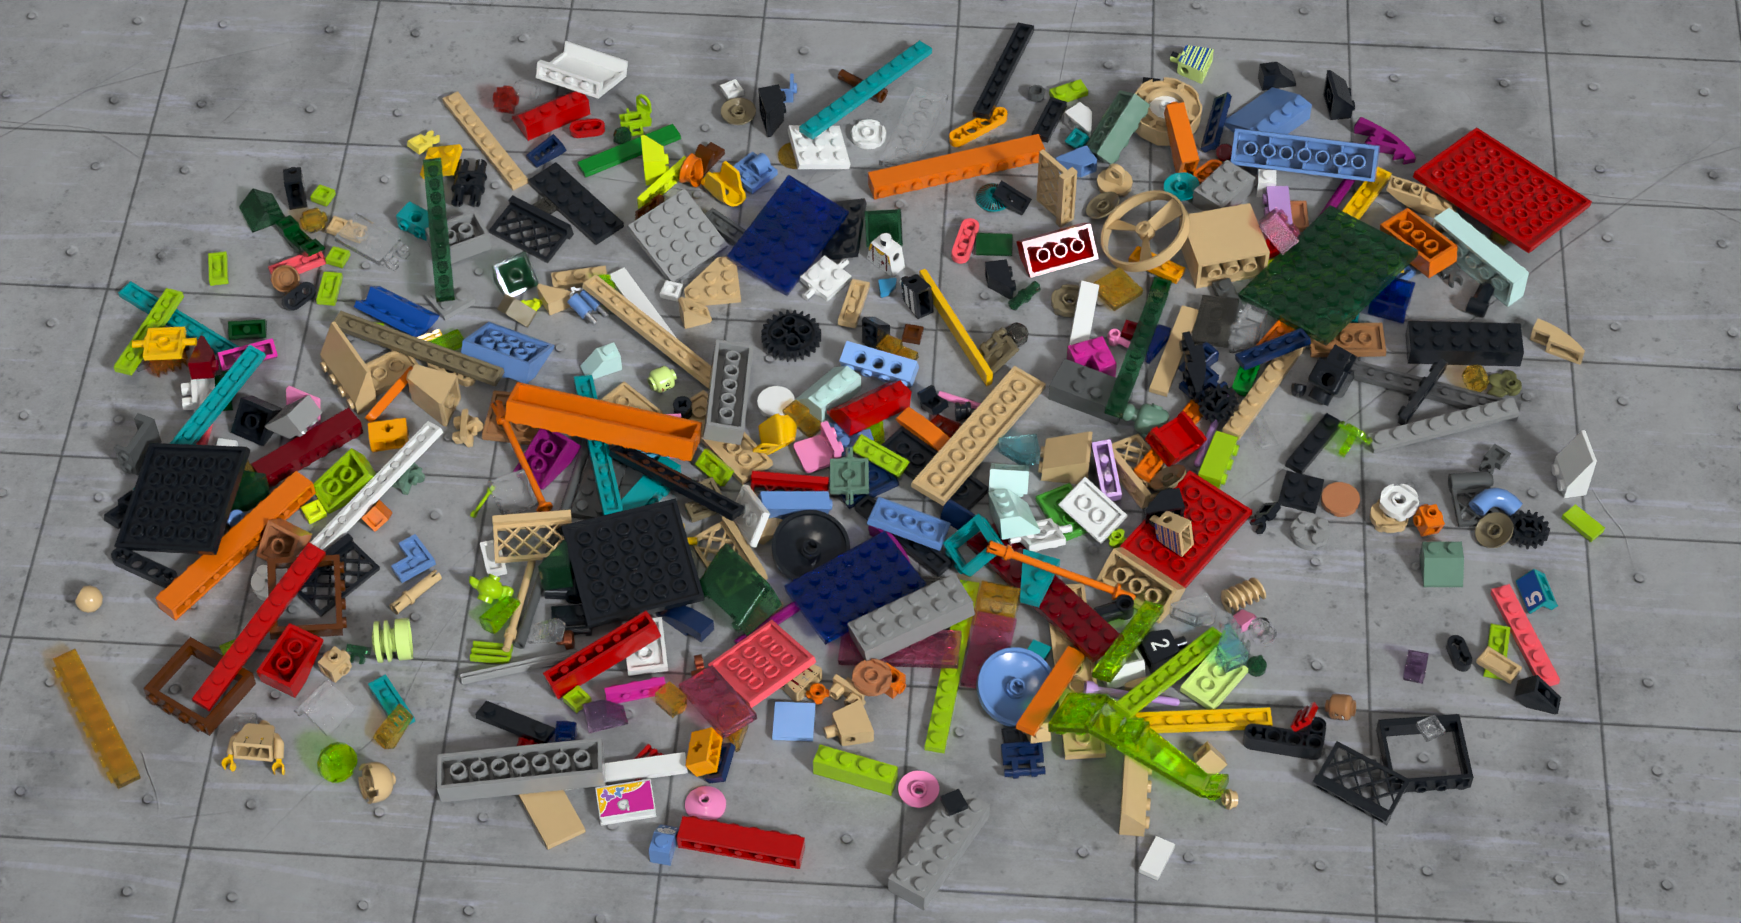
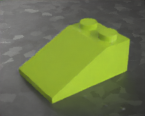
(343, 480)

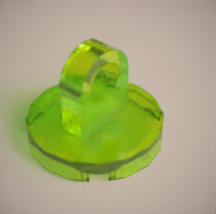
(1354, 434)
(337, 762)

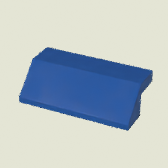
(397, 311)

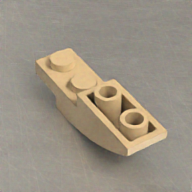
(1416, 198)

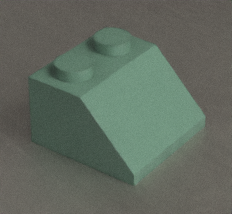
(1442, 564)

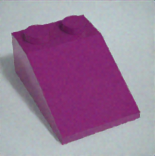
(549, 456)

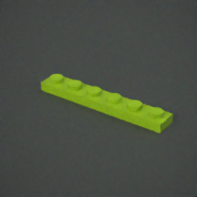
(156, 318)

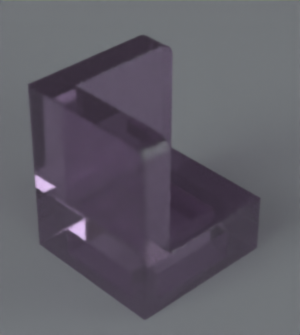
(1415, 666)

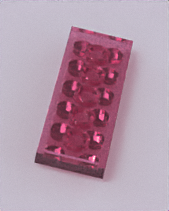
(935, 651)

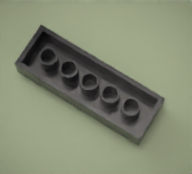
(1464, 343)

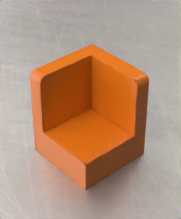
(377, 515)

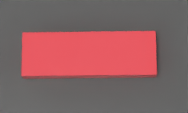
(301, 263)

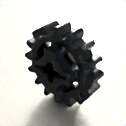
(1220, 403)
(1528, 529)

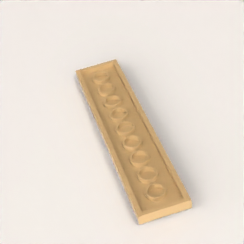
(978, 435)
(1076, 745)

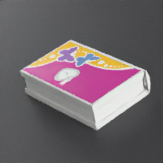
(625, 802)

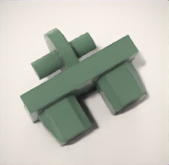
(410, 477)

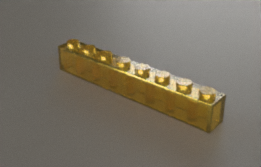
(96, 719)

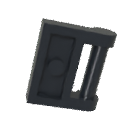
(573, 616)

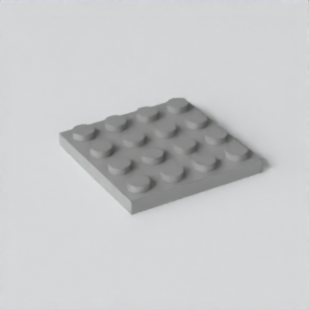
(677, 236)

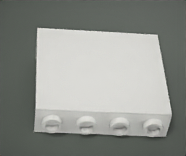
(583, 70)

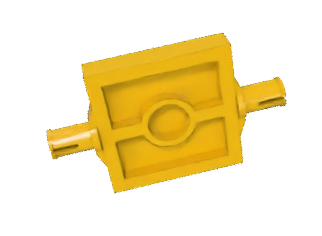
(164, 343)

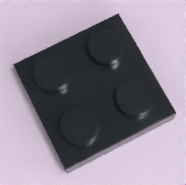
(1301, 492)

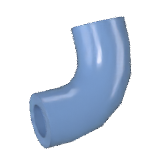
(1495, 498)

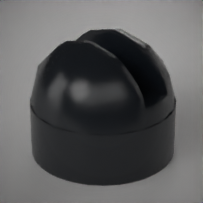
(1298, 388)

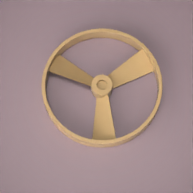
(1147, 229)

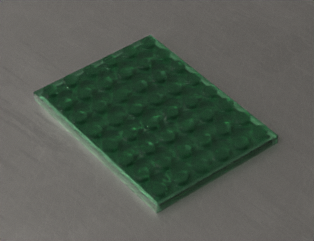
(1328, 275)

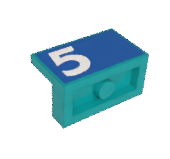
(1536, 591)

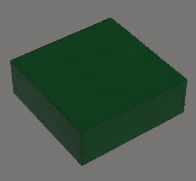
(1161, 284)

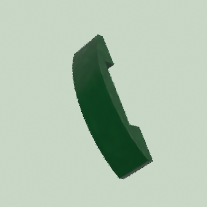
(297, 238)

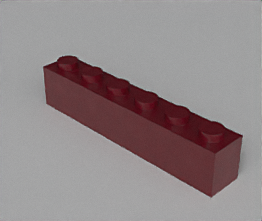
(309, 447)

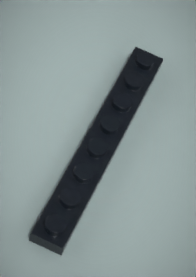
(1003, 71)
(678, 482)

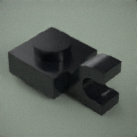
(1265, 513)

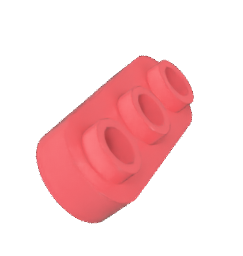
(967, 234)

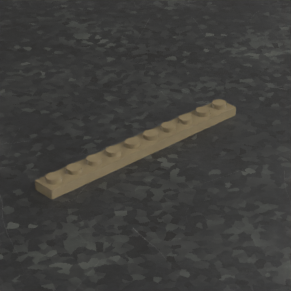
(419, 348)

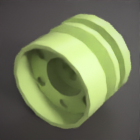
(393, 640)

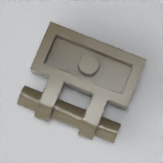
(1001, 352)

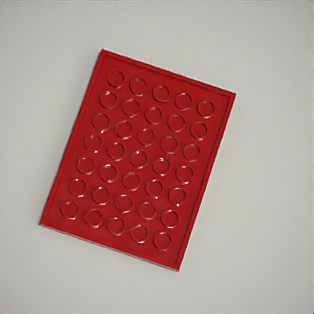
(1502, 189)

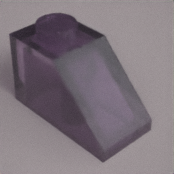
(603, 715)

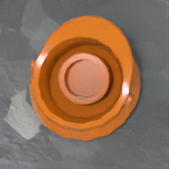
(691, 170)

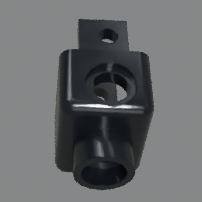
(1335, 366)

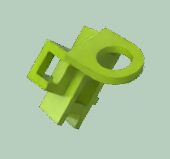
(643, 114)

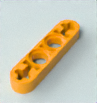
(998, 118)

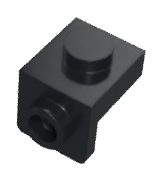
(931, 401)

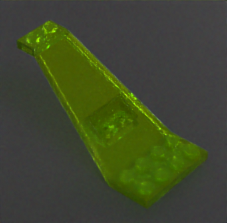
(1095, 715)

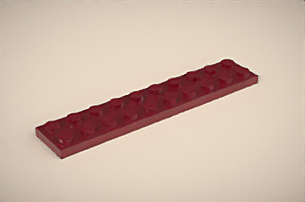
(1059, 606)

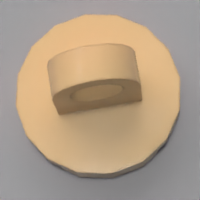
(1115, 180)

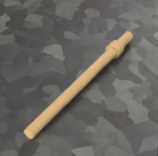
(511, 632)

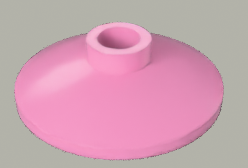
(918, 781)
(705, 810)

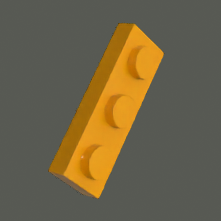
(1168, 270)

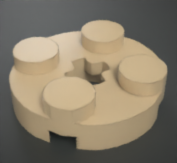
(1383, 523)

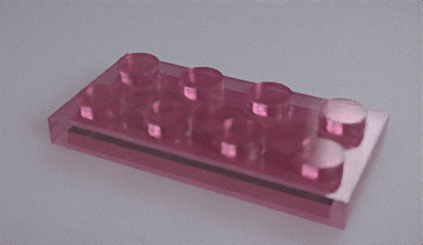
(989, 635)
(717, 701)

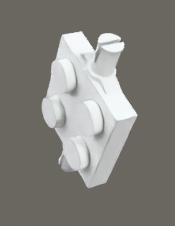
(825, 278)
(1049, 537)

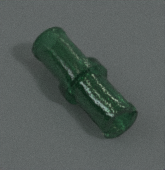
(1024, 295)

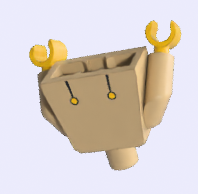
(256, 743)

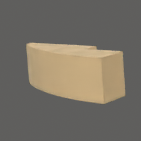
(1557, 342)

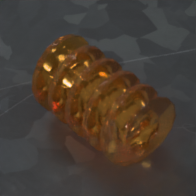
(163, 365)

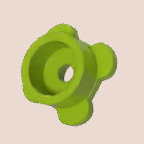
(1116, 542)

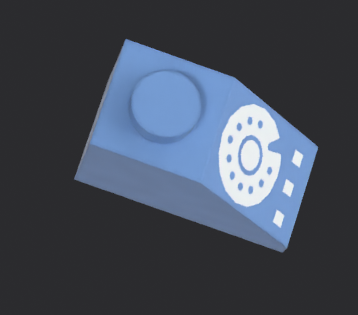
(663, 844)

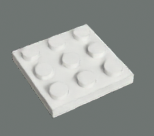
(822, 152)

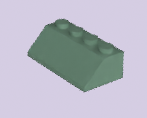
(1117, 126)

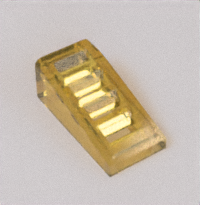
(383, 735)

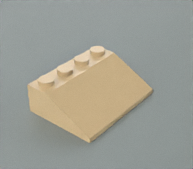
(347, 371)

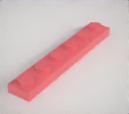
(1524, 634)

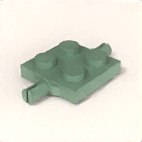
(849, 476)

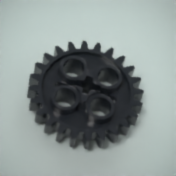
(791, 335)

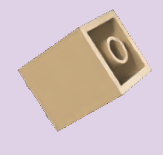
(434, 392)
(1066, 458)

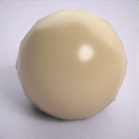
(89, 599)

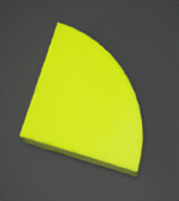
(534, 304)

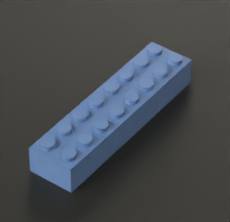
(1305, 154)

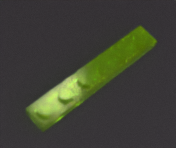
(1127, 641)

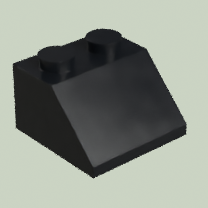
(1338, 97)
(771, 107)
(251, 419)

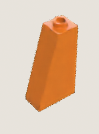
(1181, 138)

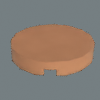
(1340, 499)
(872, 677)

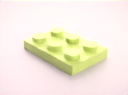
(1210, 683)

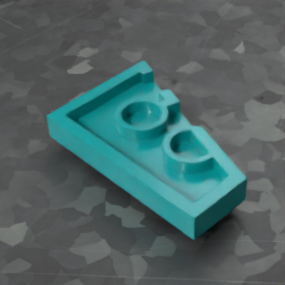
(1035, 580)

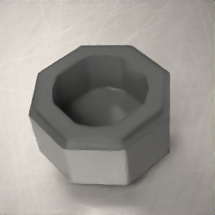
(1036, 93)

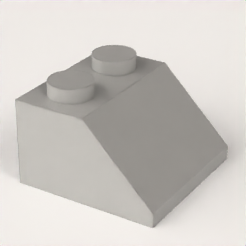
(295, 418)

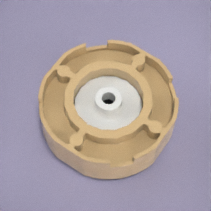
(1160, 94)

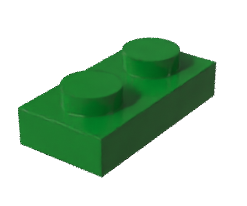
(1245, 380)

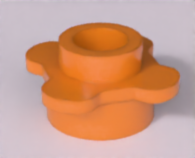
(817, 688)

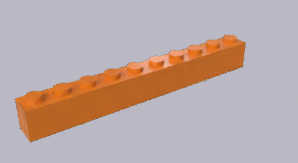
(955, 166)
(234, 546)

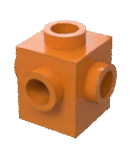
(1428, 520)

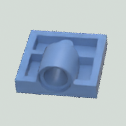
(755, 171)

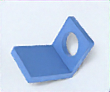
(790, 92)

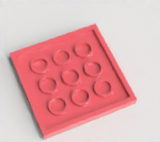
(763, 663)

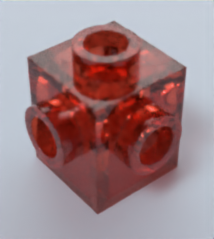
(505, 99)

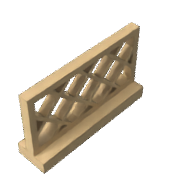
(1064, 188)
(1135, 487)
(528, 521)
(735, 538)

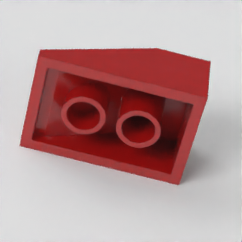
(290, 660)

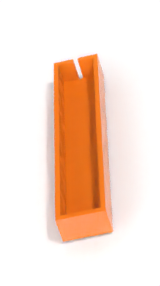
(603, 421)

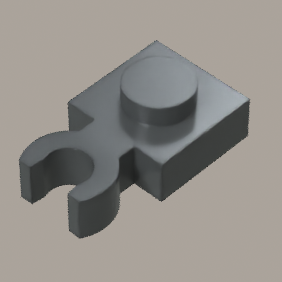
(1453, 274)
(1494, 458)

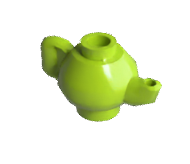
(490, 588)

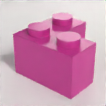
(1093, 354)

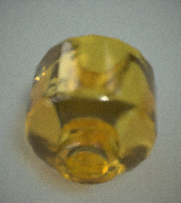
(313, 220)
(1475, 378)

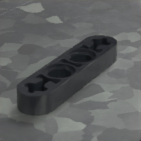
(143, 569)

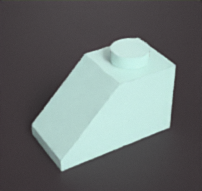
(602, 361)

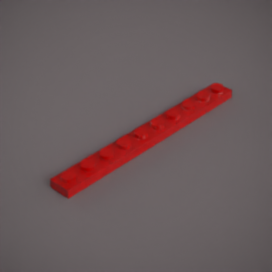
(258, 626)

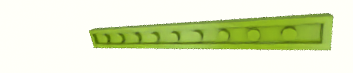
(948, 684)

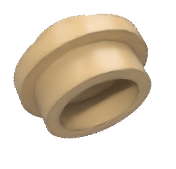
(1229, 799)

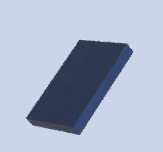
(879, 482)

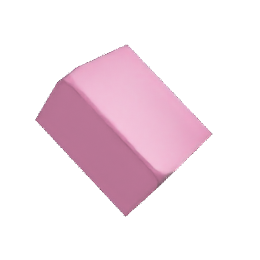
(1244, 619)

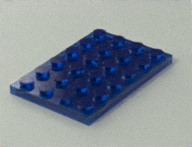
(787, 235)
(853, 586)

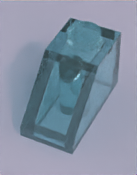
(1020, 449)
(1230, 650)

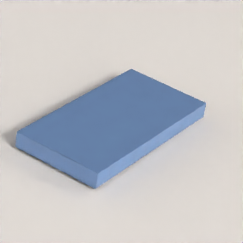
(908, 523)

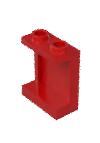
(1176, 439)

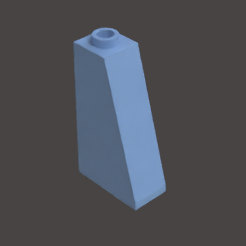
(784, 503)

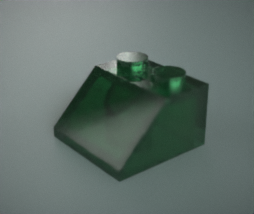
(251, 491)

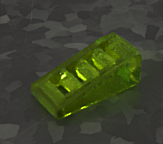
(498, 614)

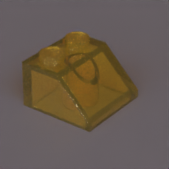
(998, 600)

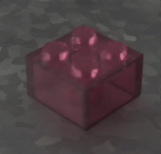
(1279, 230)

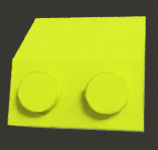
(653, 160)

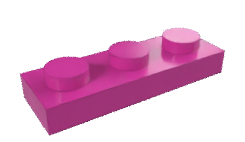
(634, 690)

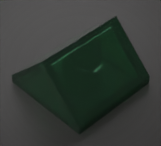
(260, 210)
(881, 222)
(514, 275)
(556, 569)

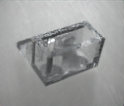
(1248, 329)

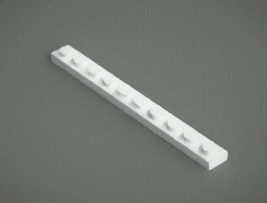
(377, 486)

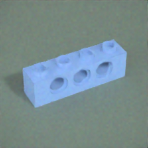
(854, 351)

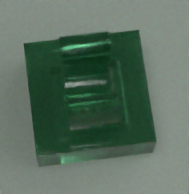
(357, 650)

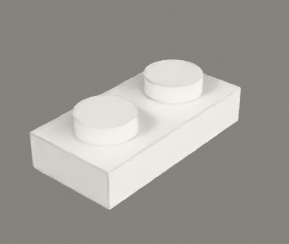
(489, 559)

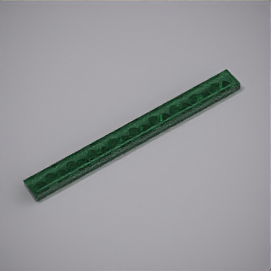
(438, 230)
(1136, 354)

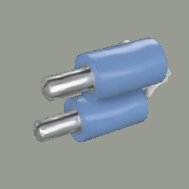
(584, 304)

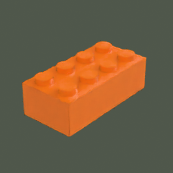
(1433, 248)

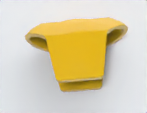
(727, 179)

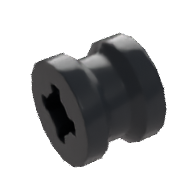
(684, 406)
(962, 411)

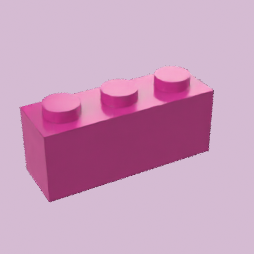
(229, 357)

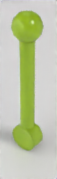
(474, 512)

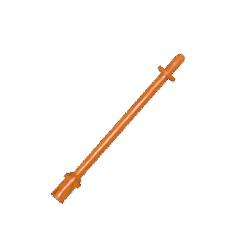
(499, 411)
(1007, 552)

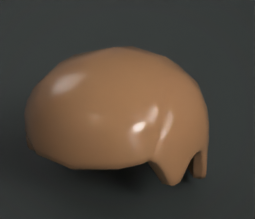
(285, 278)

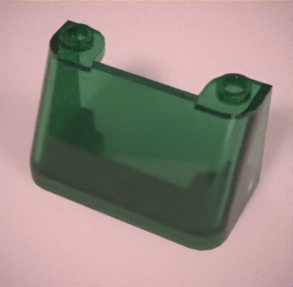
(739, 590)

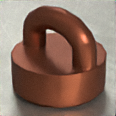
(568, 640)

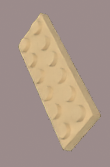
(738, 457)

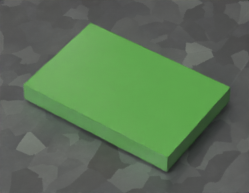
(1049, 505)

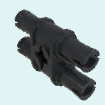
(469, 183)

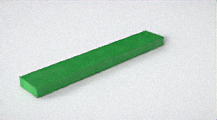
(626, 151)

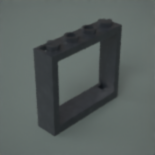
(1407, 726)

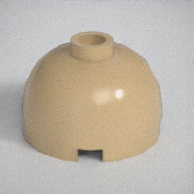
(376, 781)

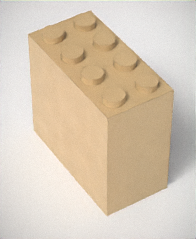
(1224, 245)

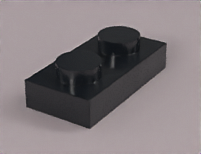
(1011, 197)

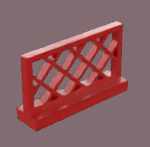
(788, 482)

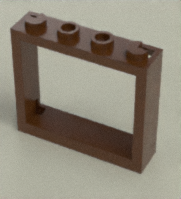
(319, 630)
(244, 678)

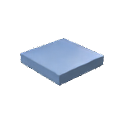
(793, 721)

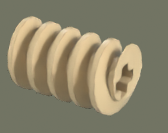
(1242, 592)

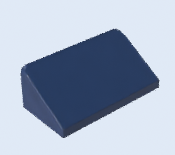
(956, 514)

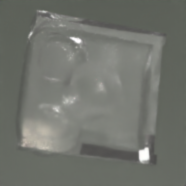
(513, 493)

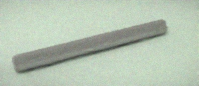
(515, 667)

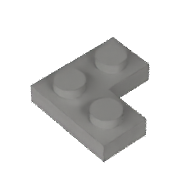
(448, 309)

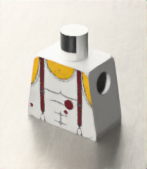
(886, 254)

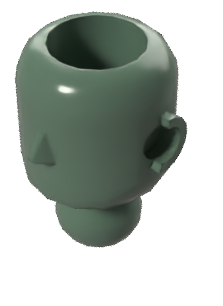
(1146, 417)

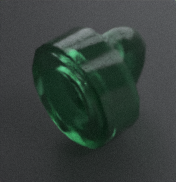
(622, 135)
(1256, 665)

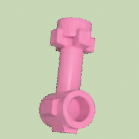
(1114, 338)

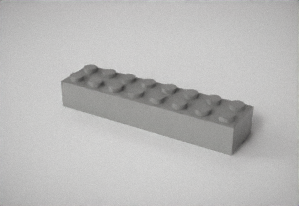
(521, 770)

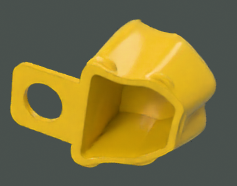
(776, 433)

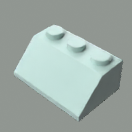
(830, 391)
(1011, 514)

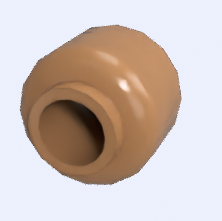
(1341, 707)

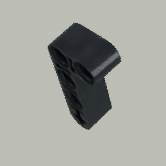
(1284, 737)

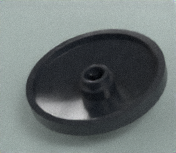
(807, 542)

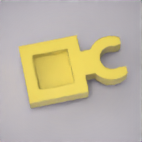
(422, 143)

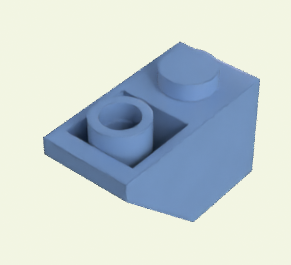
(1080, 159)

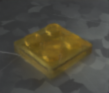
(1118, 289)

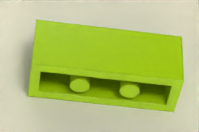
(1219, 458)

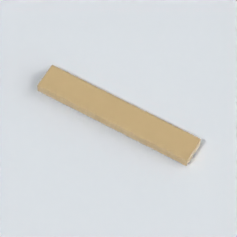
(1172, 354)

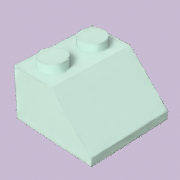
(1009, 477)

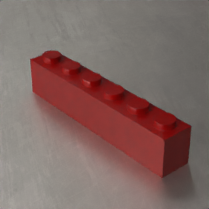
(602, 654)
(741, 842)

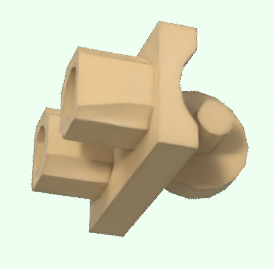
(468, 426)
(846, 688)

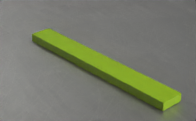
(1168, 674)

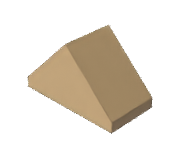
(553, 298)
(692, 313)

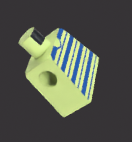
(1193, 62)

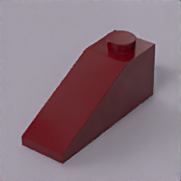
(202, 361)

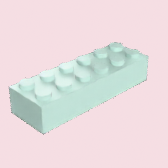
(1482, 258)

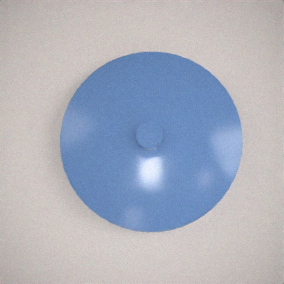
(1010, 683)

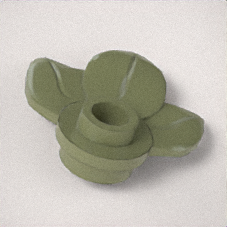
(1504, 384)

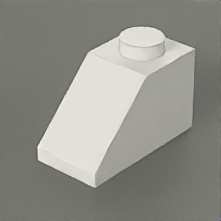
(1079, 117)
(1264, 178)

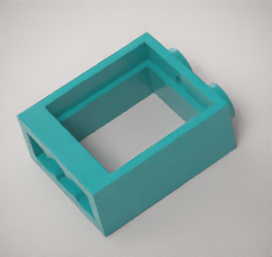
(955, 541)

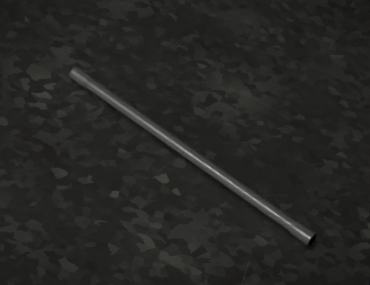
(523, 631)

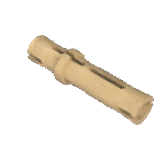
(409, 597)

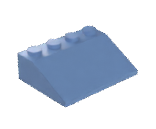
(1272, 112)
(515, 352)

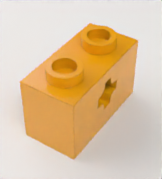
(388, 434)
(704, 752)

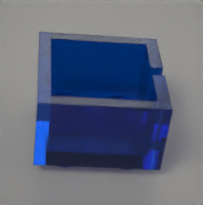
(1393, 301)

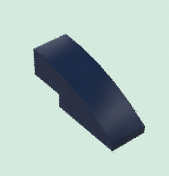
(688, 621)

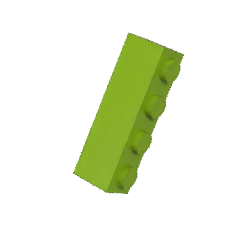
(855, 770)

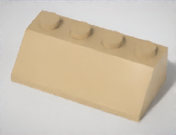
(1140, 579)
(1134, 798)

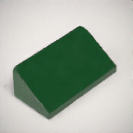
(994, 244)
(247, 329)

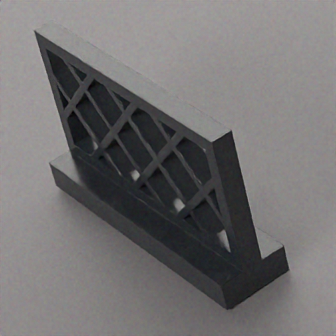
(537, 216)
(340, 548)
(1352, 798)

